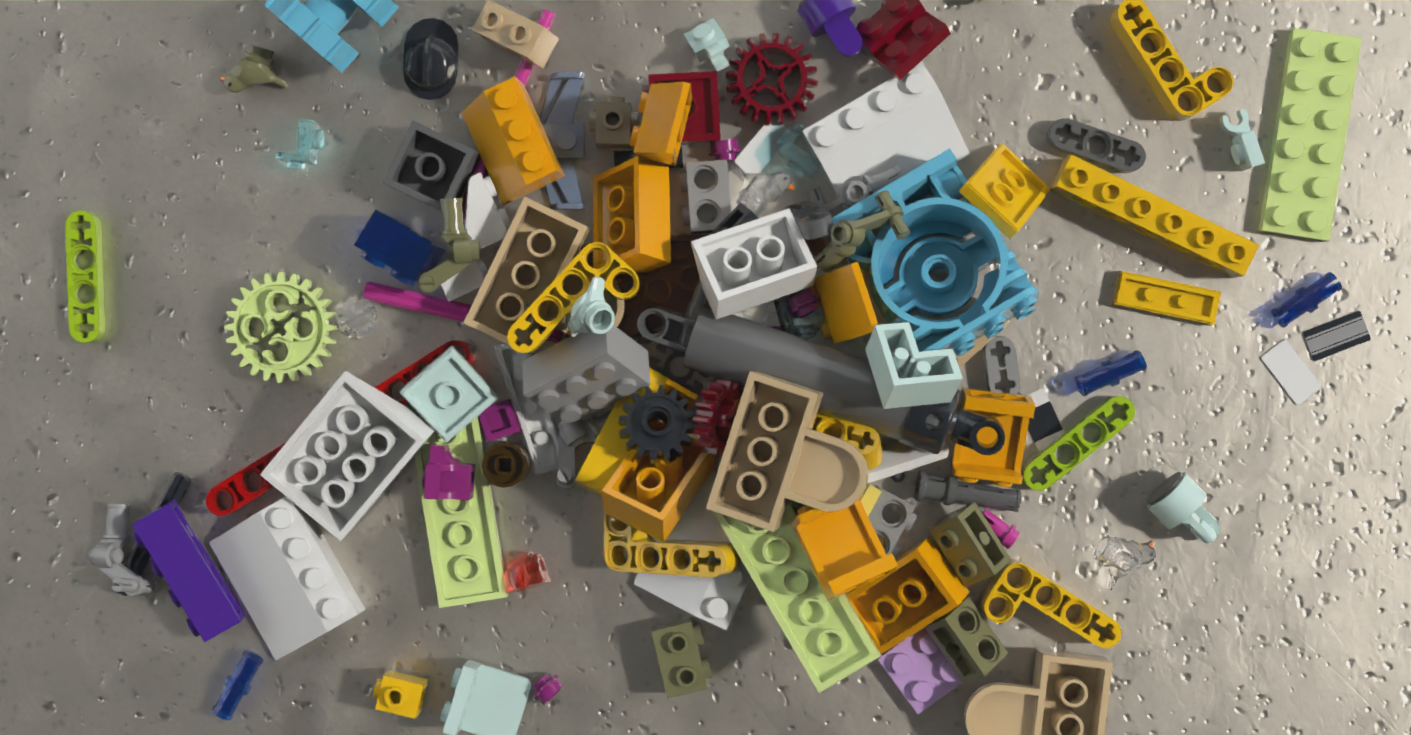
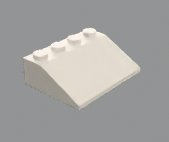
(886, 127)
(346, 453)
(286, 576)
(704, 597)

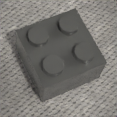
(431, 166)

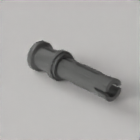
(951, 490)

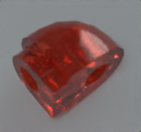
(526, 572)

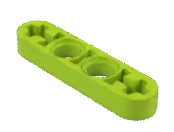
(92, 276)
(1080, 446)

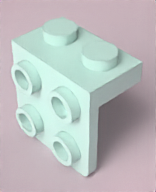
(485, 701)

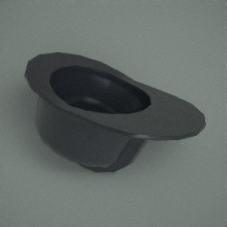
(430, 58)

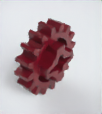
(717, 415)

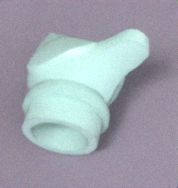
(591, 311)

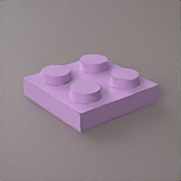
(920, 670)

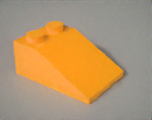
(663, 122)
(844, 304)
(908, 597)

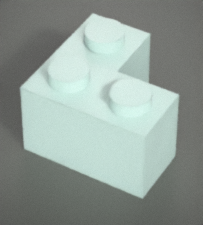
(905, 374)

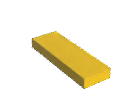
(1166, 298)

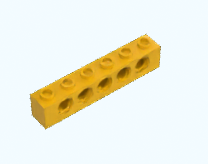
(1154, 217)

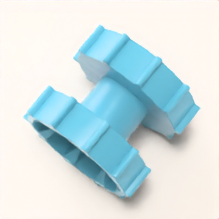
(322, 20)

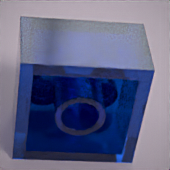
(394, 244)

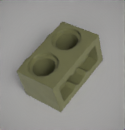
(967, 641)

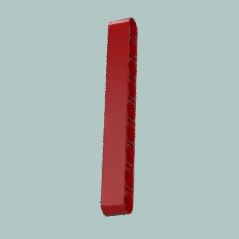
(238, 484)

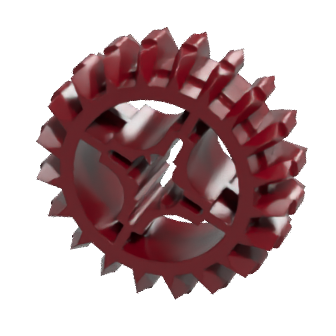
(785, 70)

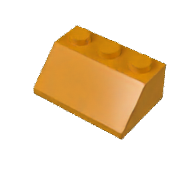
(512, 140)
(633, 214)

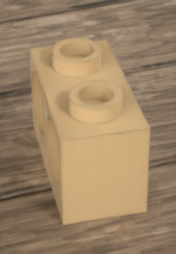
(515, 33)

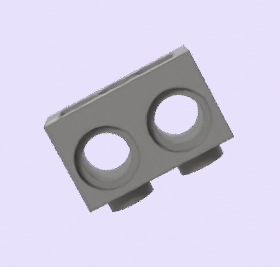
(715, 196)
(892, 530)

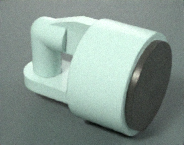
(1179, 502)

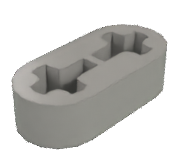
(1009, 366)

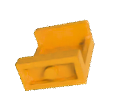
(1004, 466)
(842, 548)

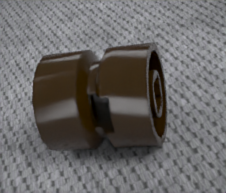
(506, 464)

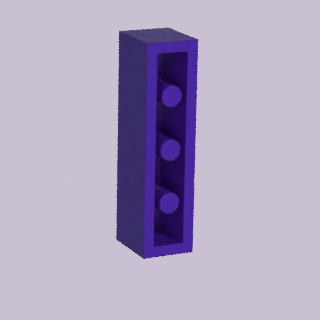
(188, 571)

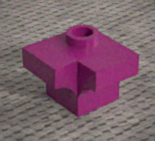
(446, 476)

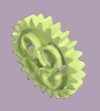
(261, 304)

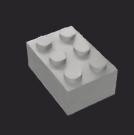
(585, 373)

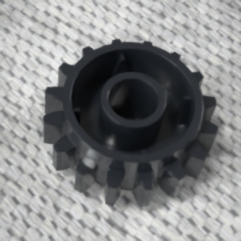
(662, 407)

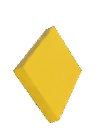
(1005, 190)

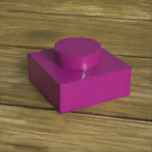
(499, 420)

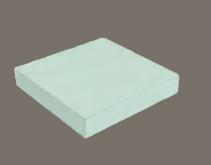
(449, 394)

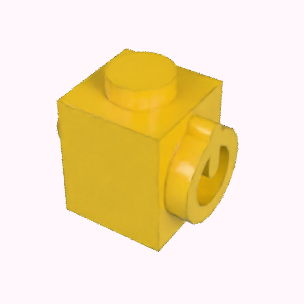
(400, 693)

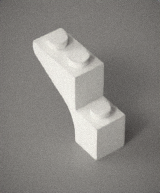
(482, 223)

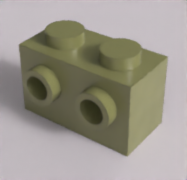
(970, 544)
(680, 657)

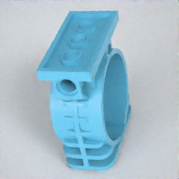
(1004, 291)

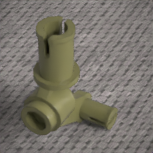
(851, 233)
(461, 247)

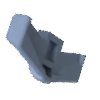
(565, 137)

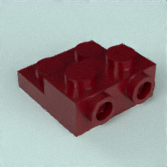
(901, 35)
(704, 116)

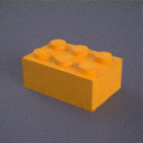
(658, 493)

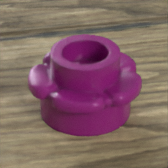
(724, 149)
(803, 303)
(547, 688)

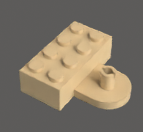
(528, 261)
(780, 457)
(1065, 699)

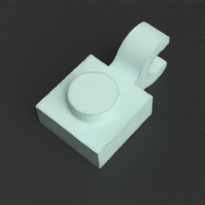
(708, 42)
(1245, 145)

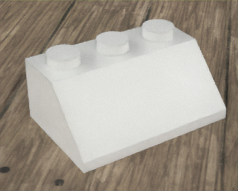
(753, 263)

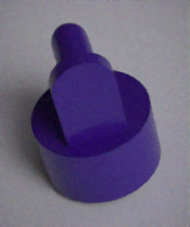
(834, 19)

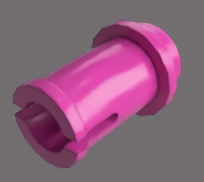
(1006, 534)

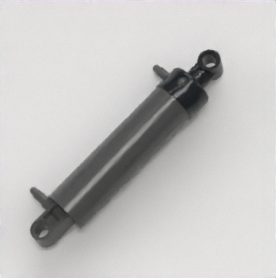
(736, 346)

